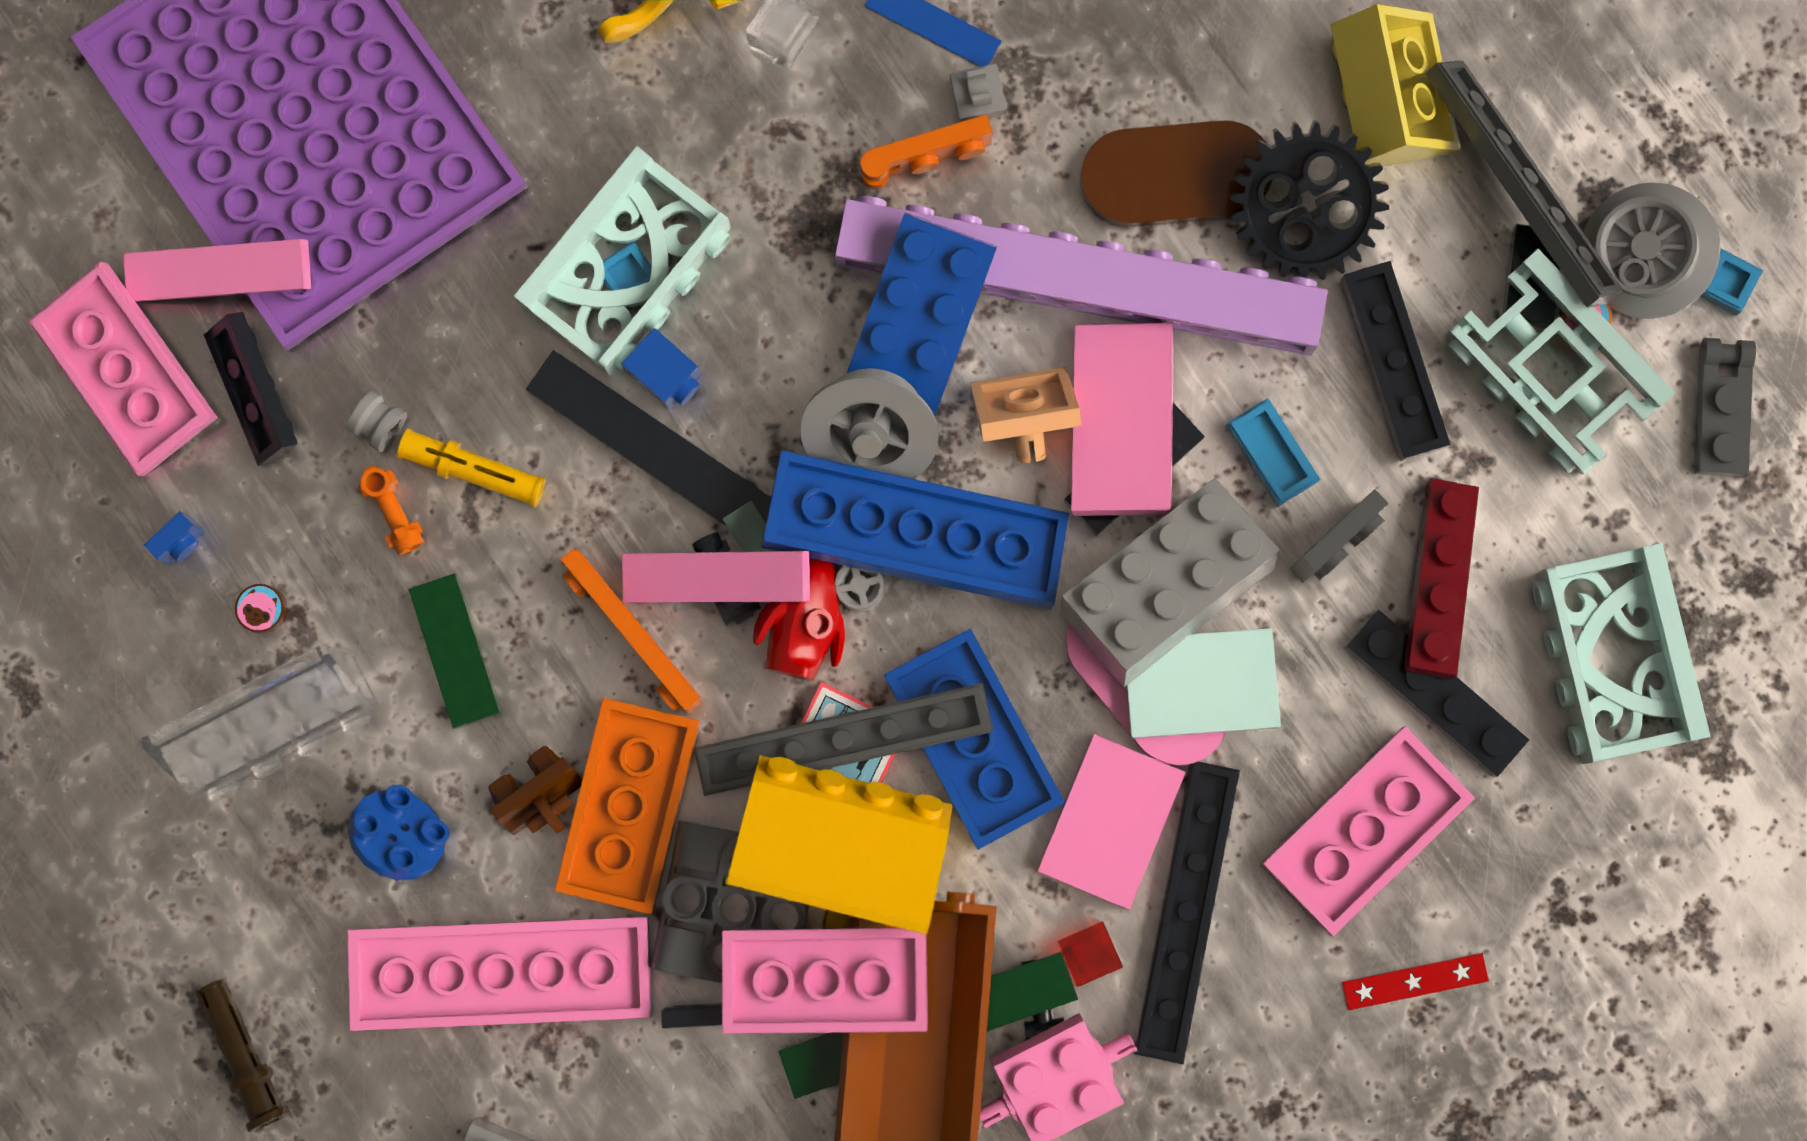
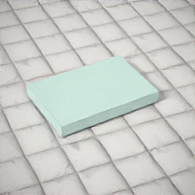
(1208, 687)

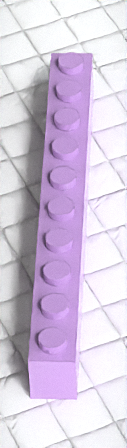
(1109, 280)

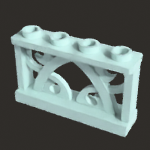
(622, 195)
(1655, 594)

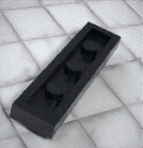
(1395, 361)
(1442, 701)

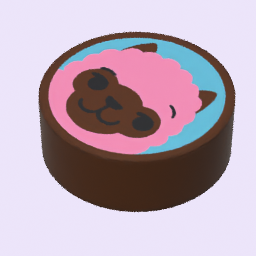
(261, 608)

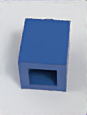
(663, 370)

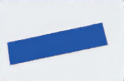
(940, 28)

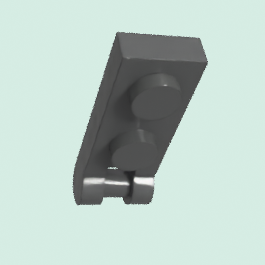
(1724, 408)

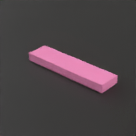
(218, 270)
(716, 577)

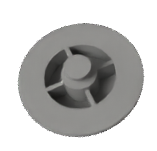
(1656, 247)
(871, 423)

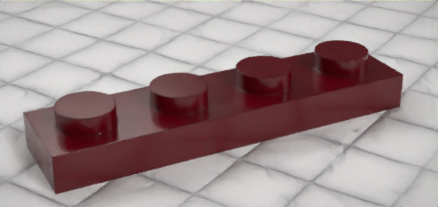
(1441, 579)

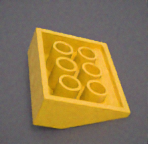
(841, 844)

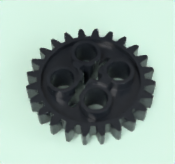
(1290, 161)

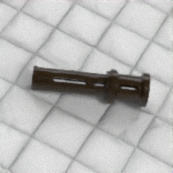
(249, 1075)

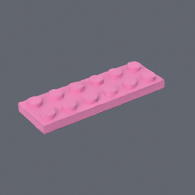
(499, 973)

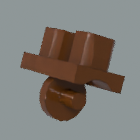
(539, 799)

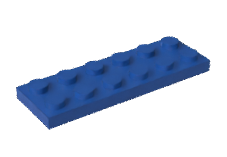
(916, 530)

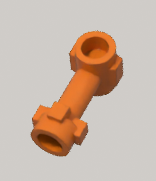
(382, 486)

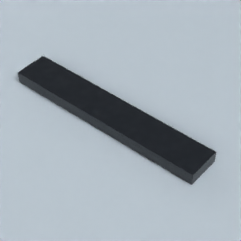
(643, 440)
(1186, 912)

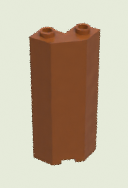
(930, 1079)

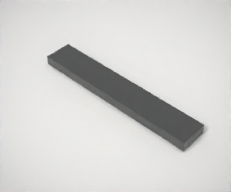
(1524, 183)
(849, 737)

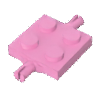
(1057, 1080)

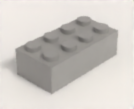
(1169, 582)

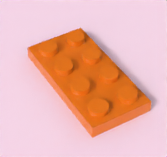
(627, 806)

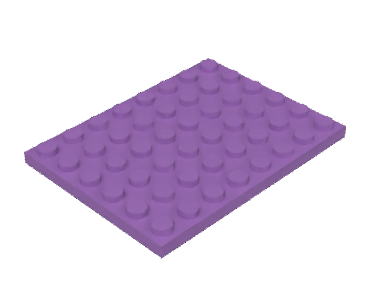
(306, 129)

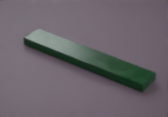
(1012, 997)

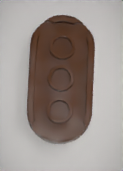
(1168, 172)

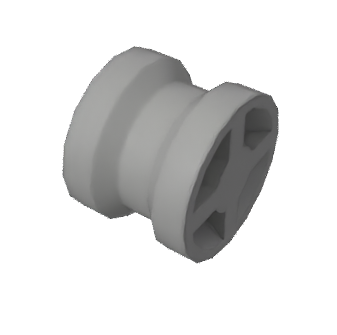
(376, 421)
(858, 582)

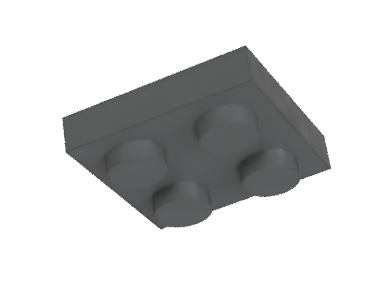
(1352, 527)

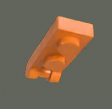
(925, 151)

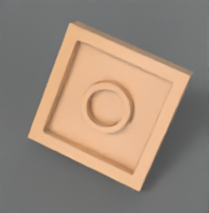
(1025, 409)

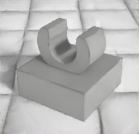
(978, 92)

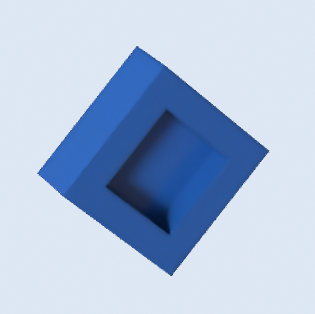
(175, 539)

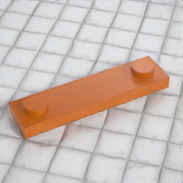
(585, 579)

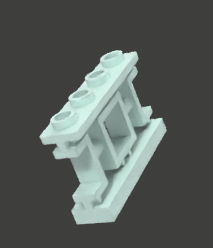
(1591, 334)

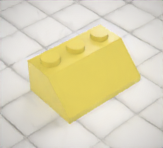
(1386, 86)

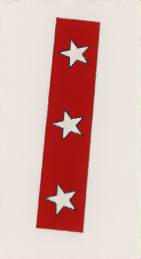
(1415, 981)

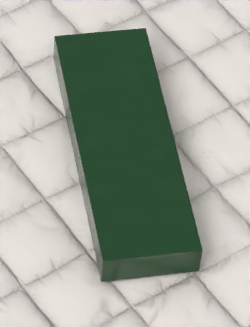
(455, 651)

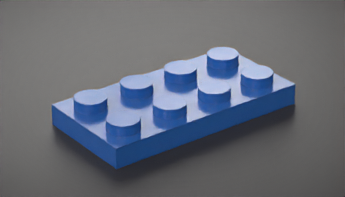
(923, 305)
(990, 777)

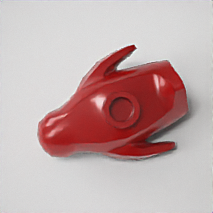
(804, 630)

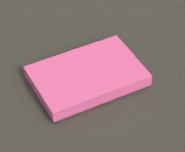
(1111, 821)

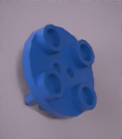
(382, 817)

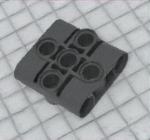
(691, 951)

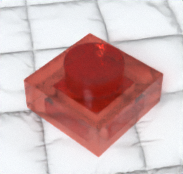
(1090, 953)

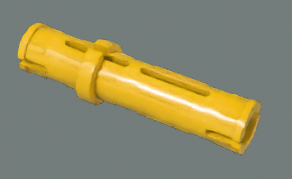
(419, 449)

